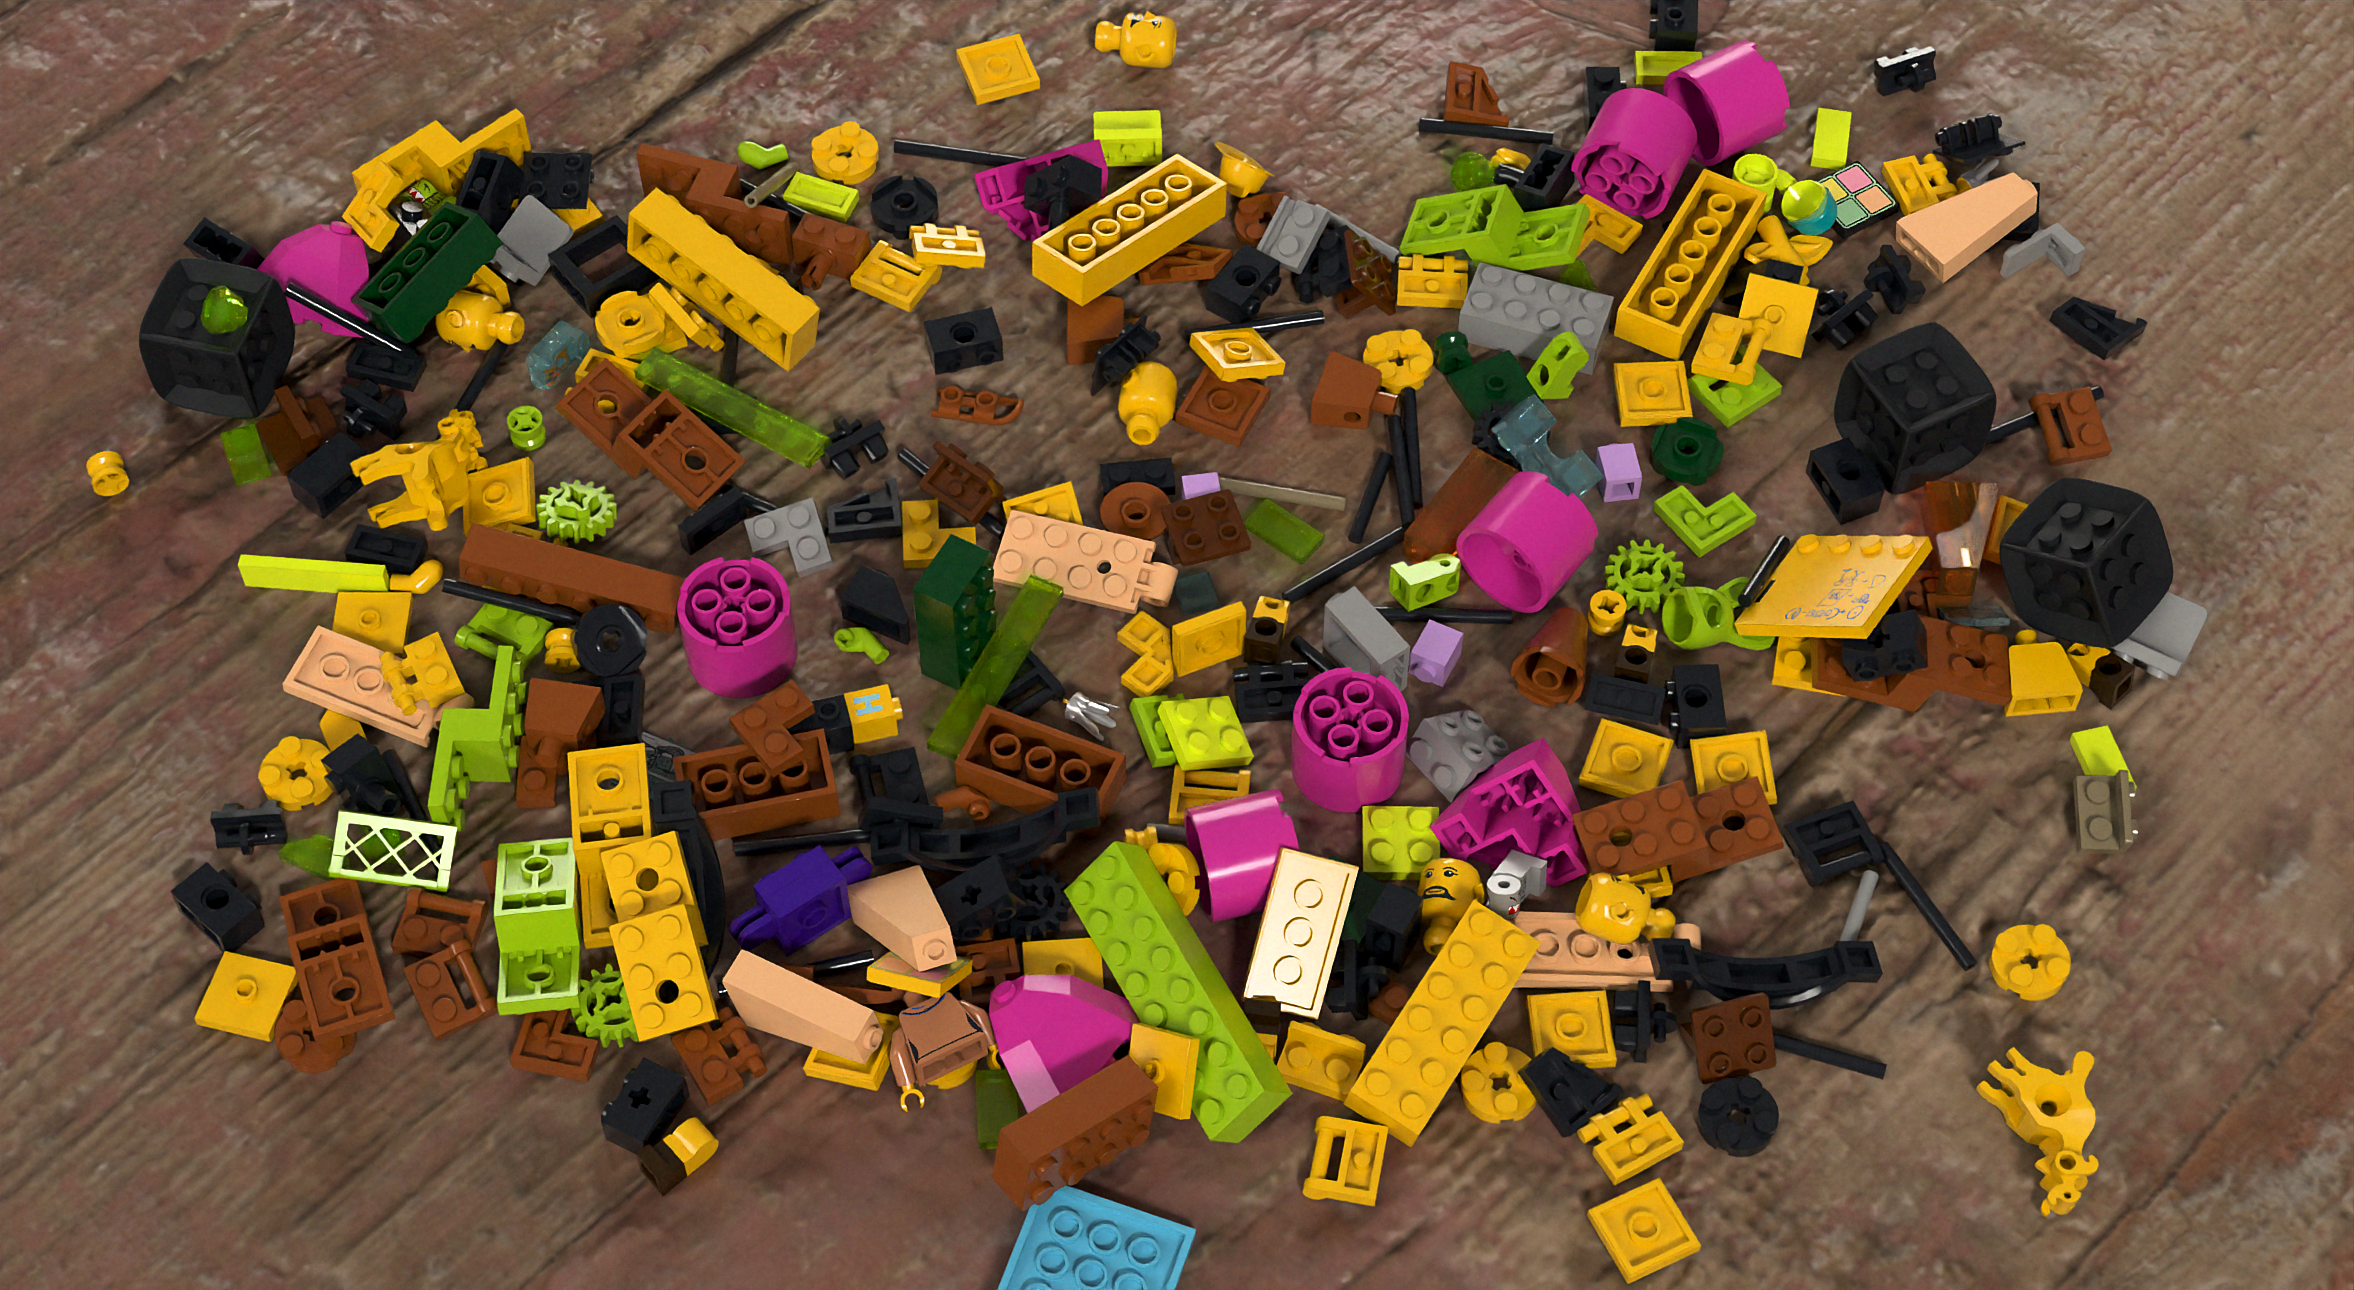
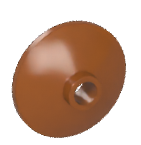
(1131, 502)

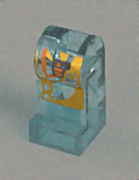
(555, 354)

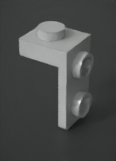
(2053, 242)

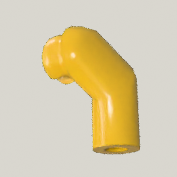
(1510, 157)
(420, 580)

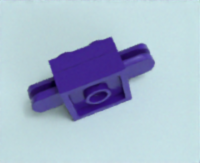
(801, 900)

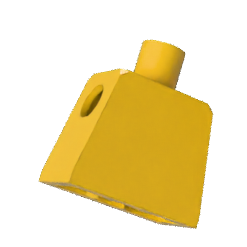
(2040, 677)

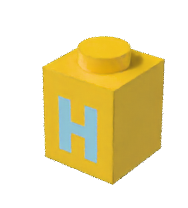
(873, 713)

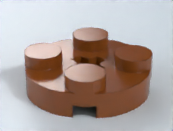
(1252, 213)
(297, 1046)

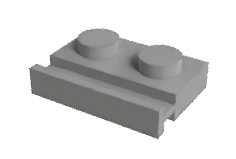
(1293, 233)

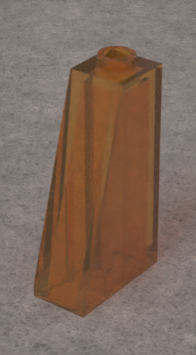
(1455, 506)
(1958, 526)

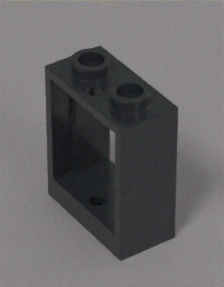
(588, 246)

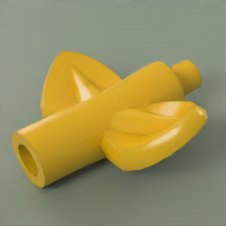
(1798, 250)

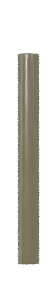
(771, 184)
(1283, 494)

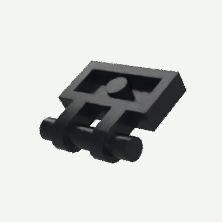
(1332, 265)
(1272, 699)

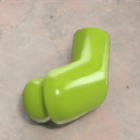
(759, 156)
(861, 641)

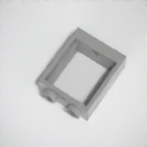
(1364, 639)

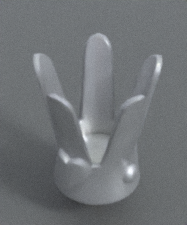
(1976, 178)
(1083, 709)

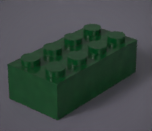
(427, 272)
(955, 611)

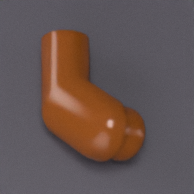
(967, 799)

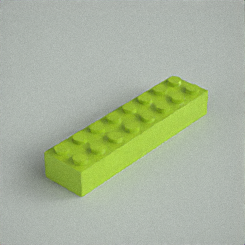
(1177, 988)

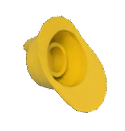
(1240, 171)

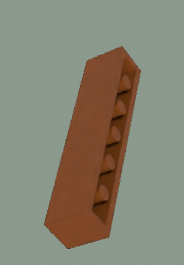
(568, 576)

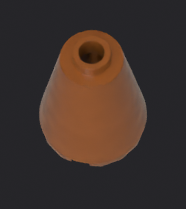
(1554, 660)

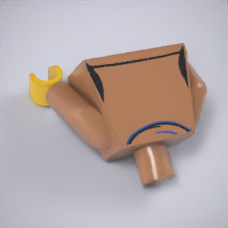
(938, 1039)

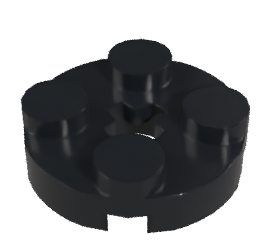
(898, 220)
(588, 640)
(1748, 1097)

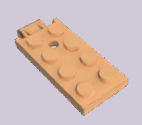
(1071, 558)
(348, 680)
(1583, 961)

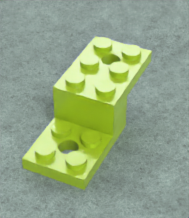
(1495, 229)
(479, 743)
(538, 927)

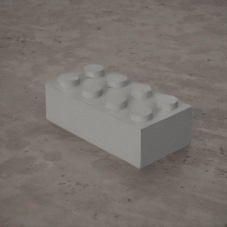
(1526, 312)

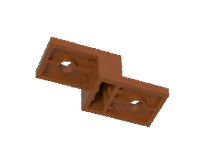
(715, 194)
(650, 435)
(1946, 669)
(1678, 830)
(336, 959)

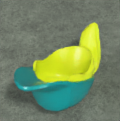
(1806, 204)

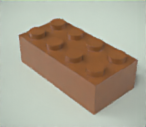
(1032, 763)
(742, 797)
(1074, 1133)

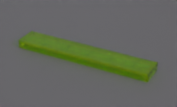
(732, 408)
(996, 665)

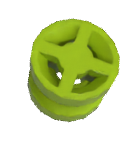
(526, 428)

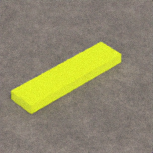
(312, 574)

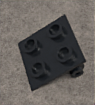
(1974, 140)
(557, 179)
(1123, 355)

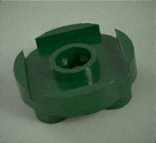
(1683, 467)

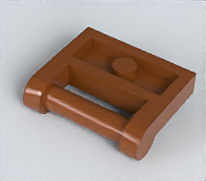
(2079, 422)
(425, 936)
(438, 995)

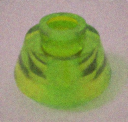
(1471, 172)
(223, 311)
(375, 847)

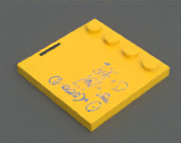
(1834, 586)

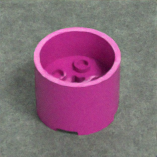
(1731, 100)
(1635, 152)
(1527, 542)
(737, 627)
(1349, 740)
(1237, 851)

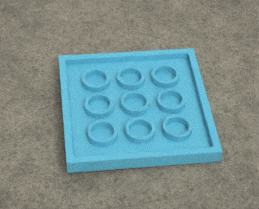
(1096, 1245)

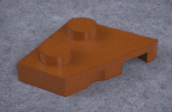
(1471, 97)
(1186, 263)

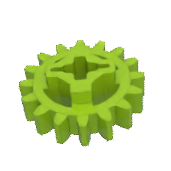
(576, 511)
(1643, 575)
(611, 1012)

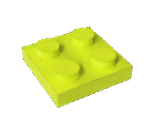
(1205, 733)
(1398, 841)

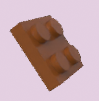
(1222, 407)

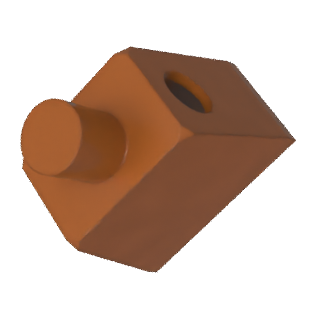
(1093, 326)
(1349, 394)
(561, 718)

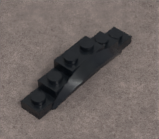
(677, 811)
(1014, 841)
(1785, 979)

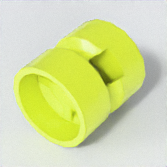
(1757, 172)

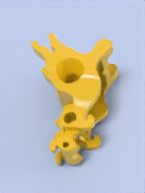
(431, 471)
(2052, 1114)

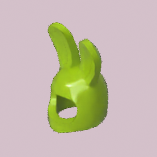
(1705, 616)

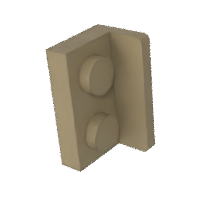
(2104, 813)

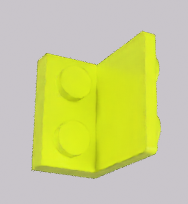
(1129, 137)

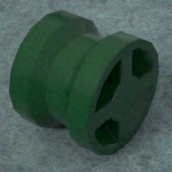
(1452, 352)

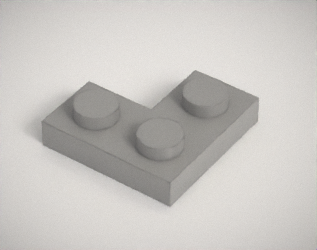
(792, 527)

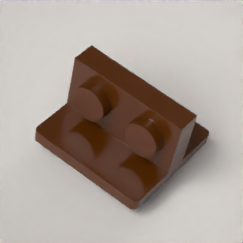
(1369, 277)
(297, 429)
(960, 484)
(1205, 528)
(1731, 1038)

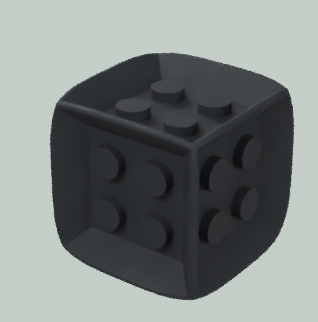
(221, 371)
(1915, 406)
(2086, 562)

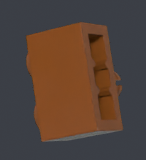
(828, 249)

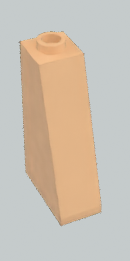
(1966, 225)
(904, 917)
(800, 1009)

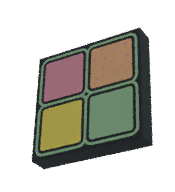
(1858, 198)

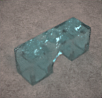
(1524, 435)

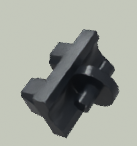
(1906, 71)
(1891, 278)
(1835, 327)
(368, 415)
(842, 453)
(249, 827)
(1361, 979)
(1637, 1037)

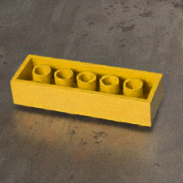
(1128, 229)
(1690, 264)
(722, 279)
(1442, 1023)

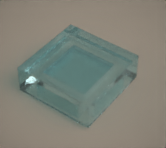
(1195, 593)

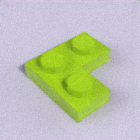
(1703, 527)

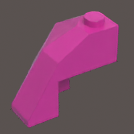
(1004, 194)
(326, 263)
(1520, 807)
(1056, 1032)

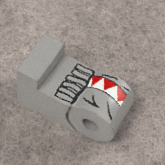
(1514, 881)

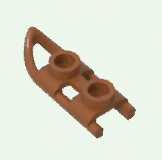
(983, 402)

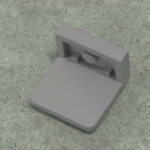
(528, 239)
(2165, 637)
(1454, 750)

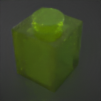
(245, 454)

